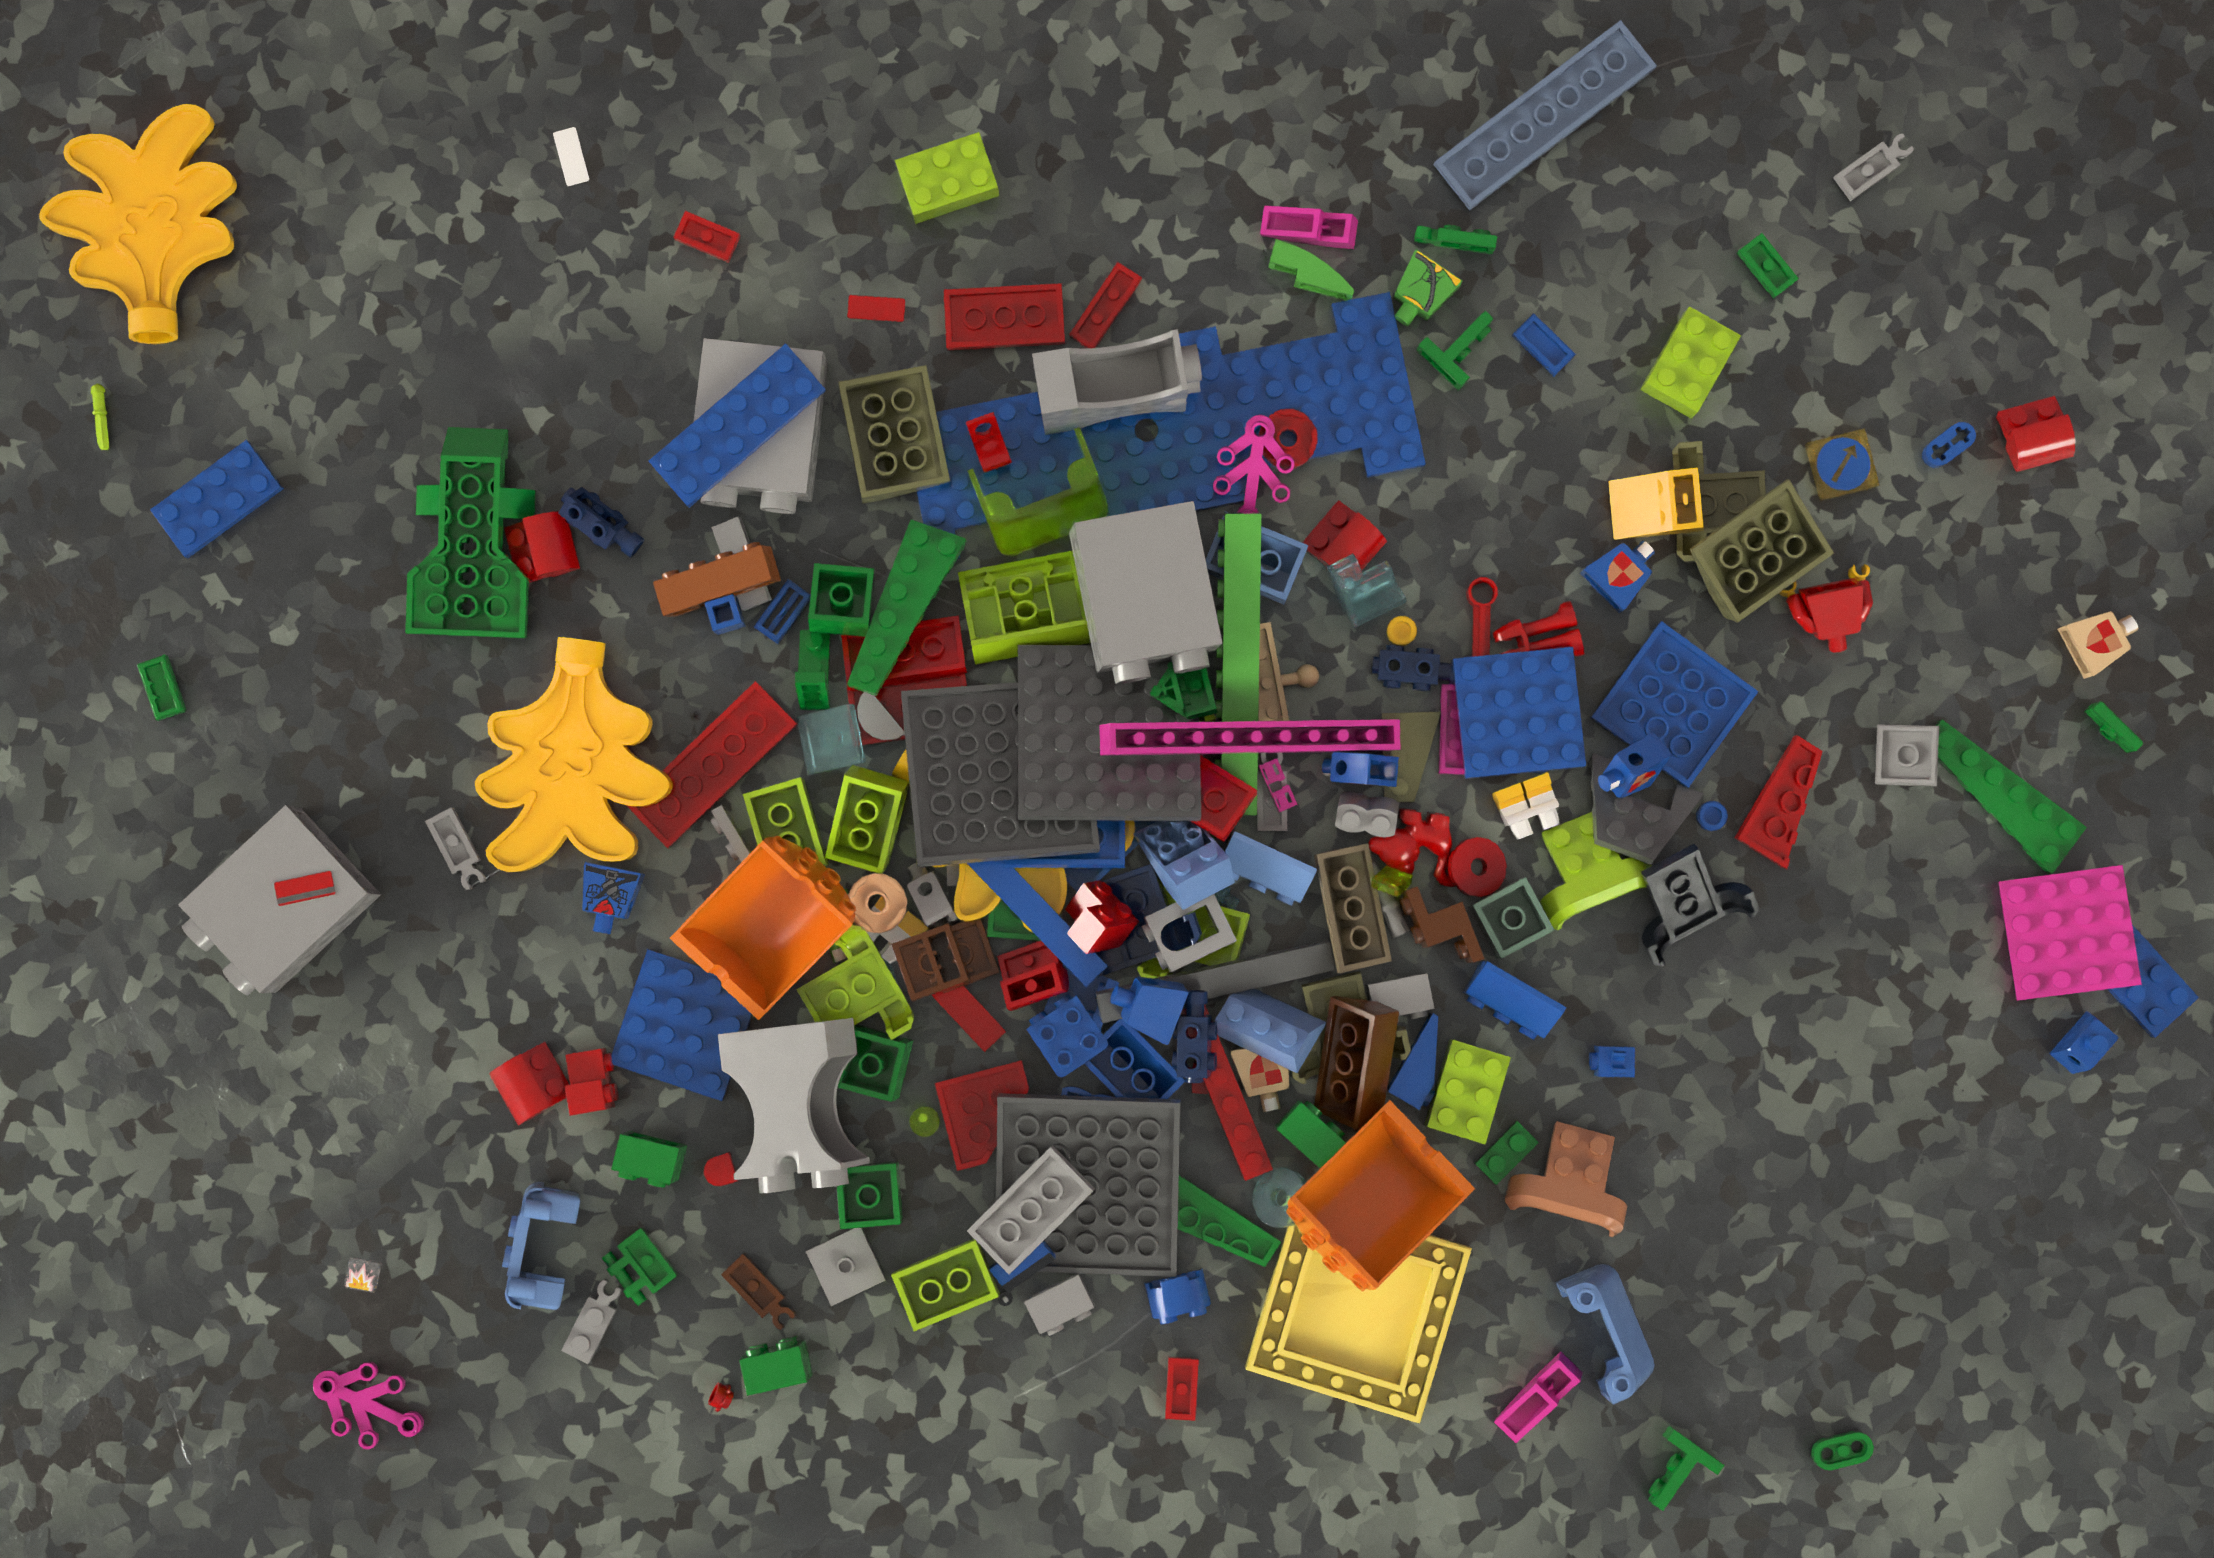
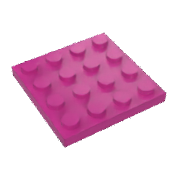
(2069, 933)

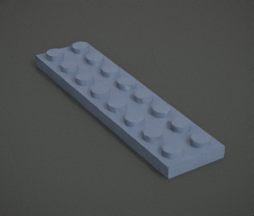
(1545, 115)

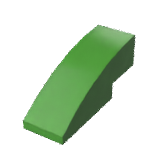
(1310, 271)

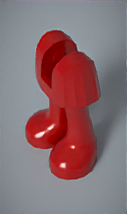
(1562, 619)

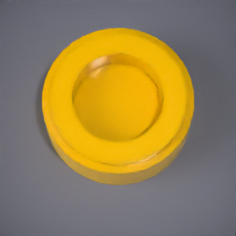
(1401, 630)

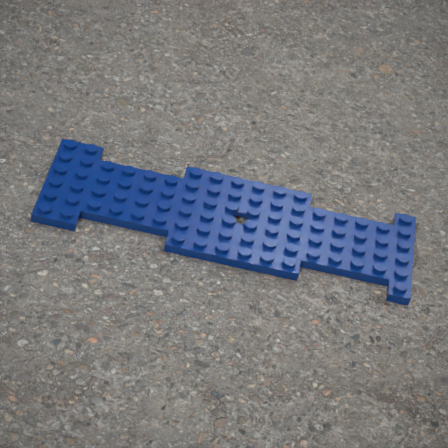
(1344, 381)

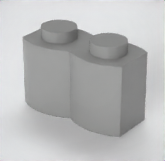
(1362, 813)

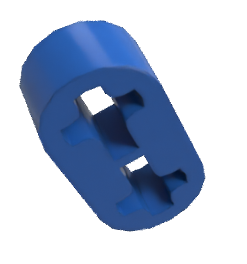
(1952, 450)

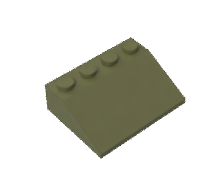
(893, 433)
(1760, 552)

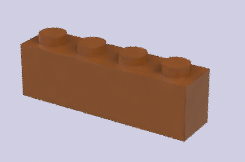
(724, 576)

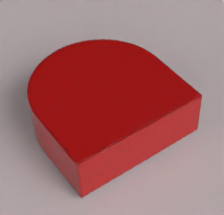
(720, 1170)

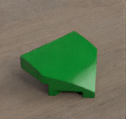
(1186, 693)

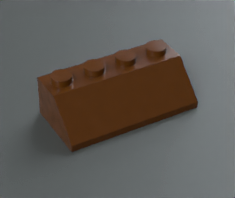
(1355, 1060)

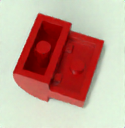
(2037, 433)
(1343, 534)
(542, 546)
(1031, 975)
(530, 1083)

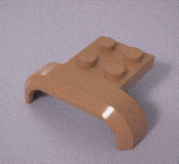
(1572, 1180)

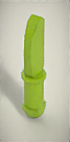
(100, 413)

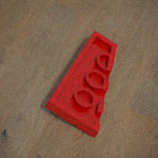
(1778, 809)

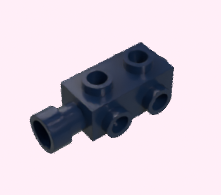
(596, 521)
(1408, 671)
(1195, 1047)

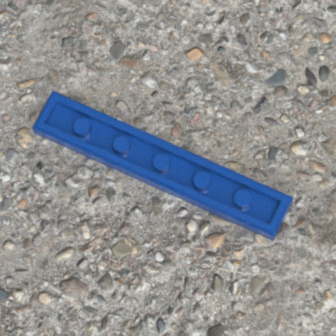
(1039, 918)

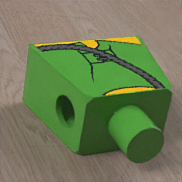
(1423, 289)

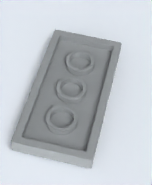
(1030, 1210)

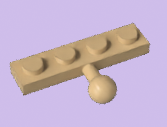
(1271, 683)

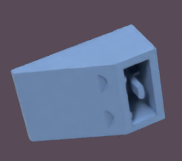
(1186, 860)

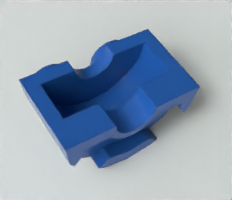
(1178, 1296)

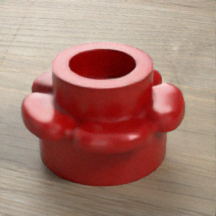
(721, 1396)

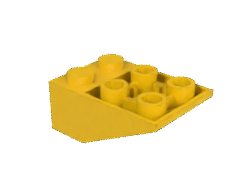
(1656, 504)

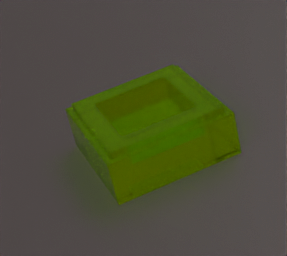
(1391, 881)

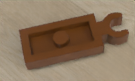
(757, 1289)

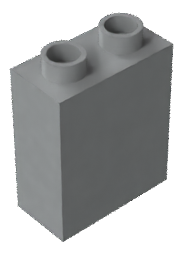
(784, 465)
(1146, 591)
(241, 911)

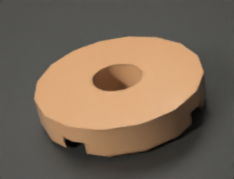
(895, 902)

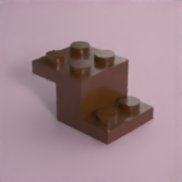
(1441, 925)
(945, 958)

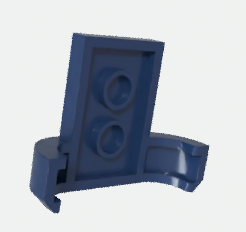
(1145, 895)

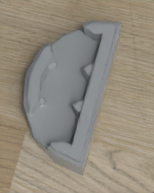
(876, 719)

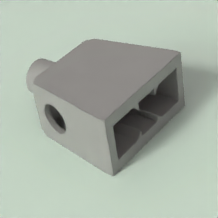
(936, 906)

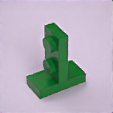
(1458, 351)
(813, 671)
(1679, 1467)

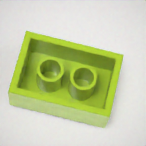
(947, 177)
(1690, 362)
(785, 812)
(867, 819)
(1467, 1091)
(945, 1284)

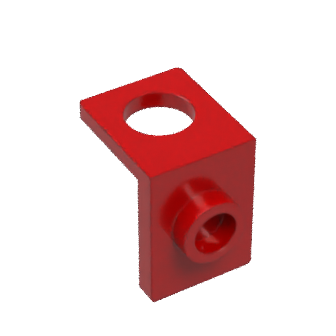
(989, 444)

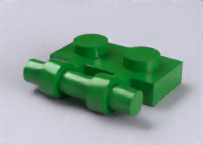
(646, 1260)

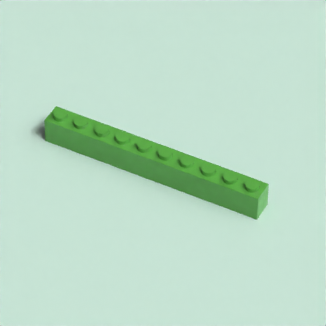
(1239, 635)

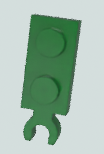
(1454, 238)

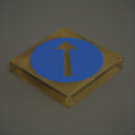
(1842, 464)

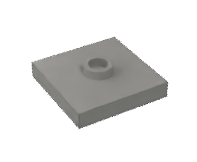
(1907, 755)
(845, 1265)

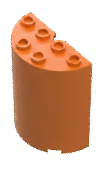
(768, 923)
(1377, 1199)

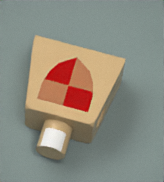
(2098, 641)
(1260, 1077)

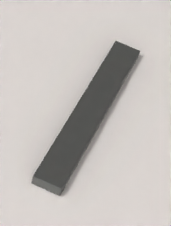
(1241, 974)

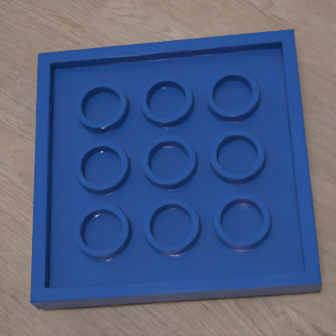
(1677, 696)
(1519, 712)
(676, 1026)

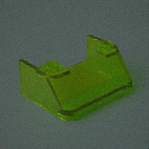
(1048, 518)

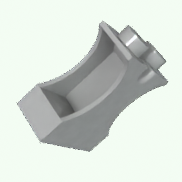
(1115, 381)
(793, 1091)

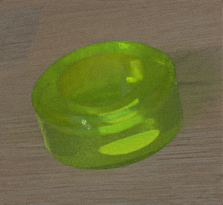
(924, 1121)

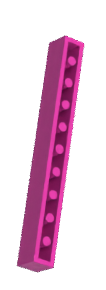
(1249, 737)

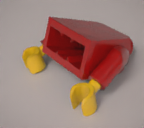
(1832, 608)

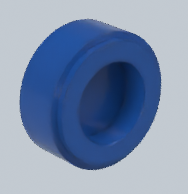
(1711, 816)

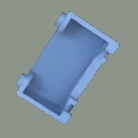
(1603, 1290)

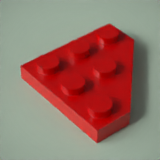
(971, 1110)

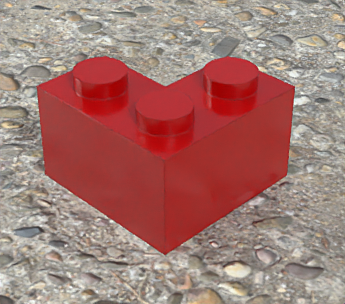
(1099, 918)
(590, 1082)

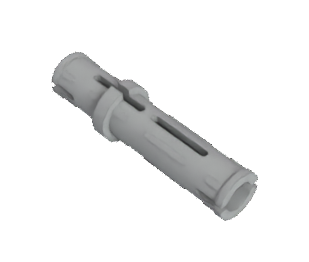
(1390, 909)

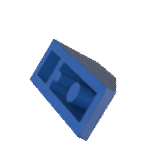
(1417, 1072)

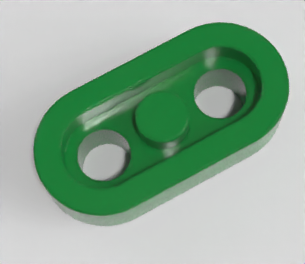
(1841, 1450)

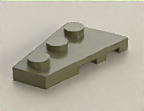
(1416, 738)

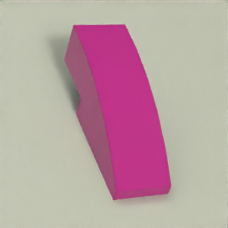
(1309, 226)
(1539, 1397)

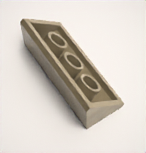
(1352, 908)

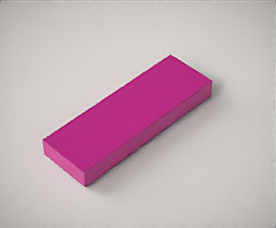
(1450, 746)

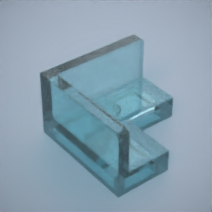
(1367, 592)

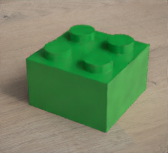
(841, 600)
(878, 1066)
(1310, 1134)
(649, 1158)
(870, 1196)
(775, 1366)

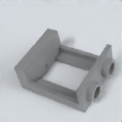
(1177, 959)

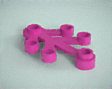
(1255, 464)
(363, 1402)

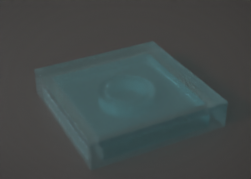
(830, 739)

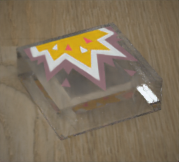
(362, 1274)

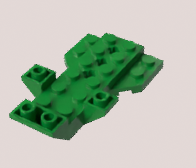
(469, 506)

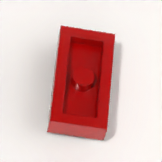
(707, 236)
(1181, 1388)

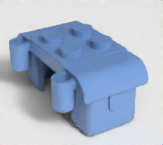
(532, 1288)

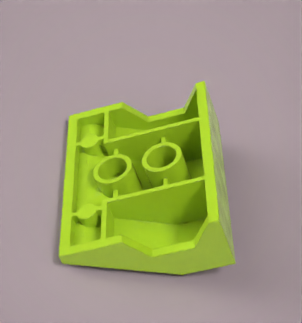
(1023, 605)

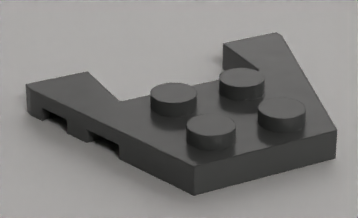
(1632, 824)

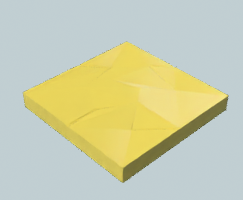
(1356, 1343)

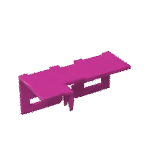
(1280, 794)

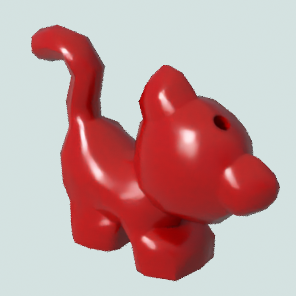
(1404, 847)

